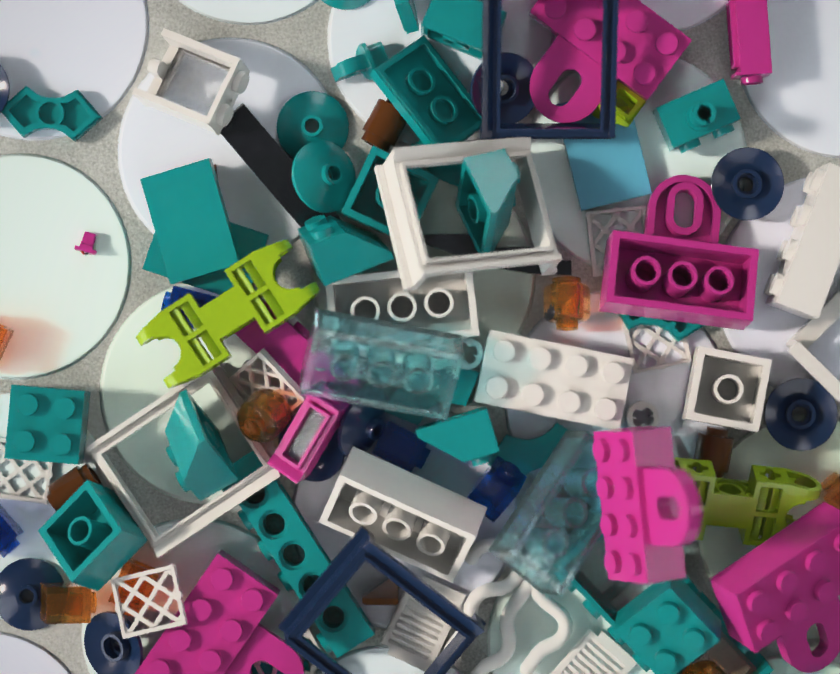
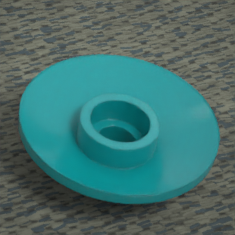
(305, 107)
(312, 178)

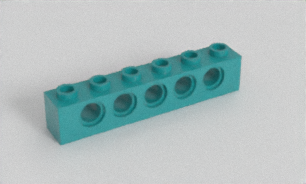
(333, 637)

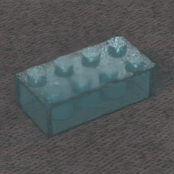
(381, 364)
(555, 519)

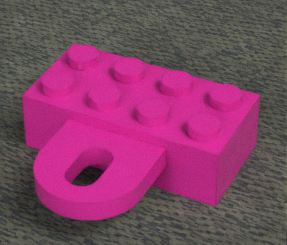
(645, 53)
(680, 270)
(641, 504)
(786, 590)
(223, 627)

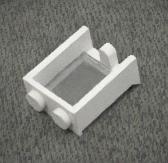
(195, 83)

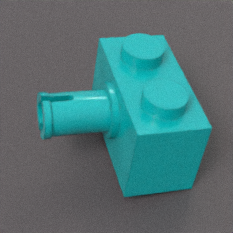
(696, 116)

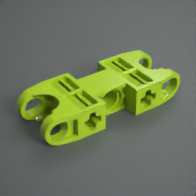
(227, 313)
(750, 505)

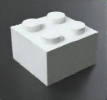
(727, 389)

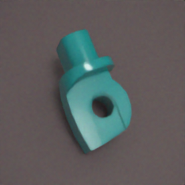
(364, 62)

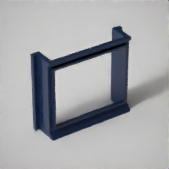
(491, 84)
(338, 573)

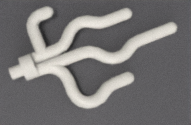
(508, 614)

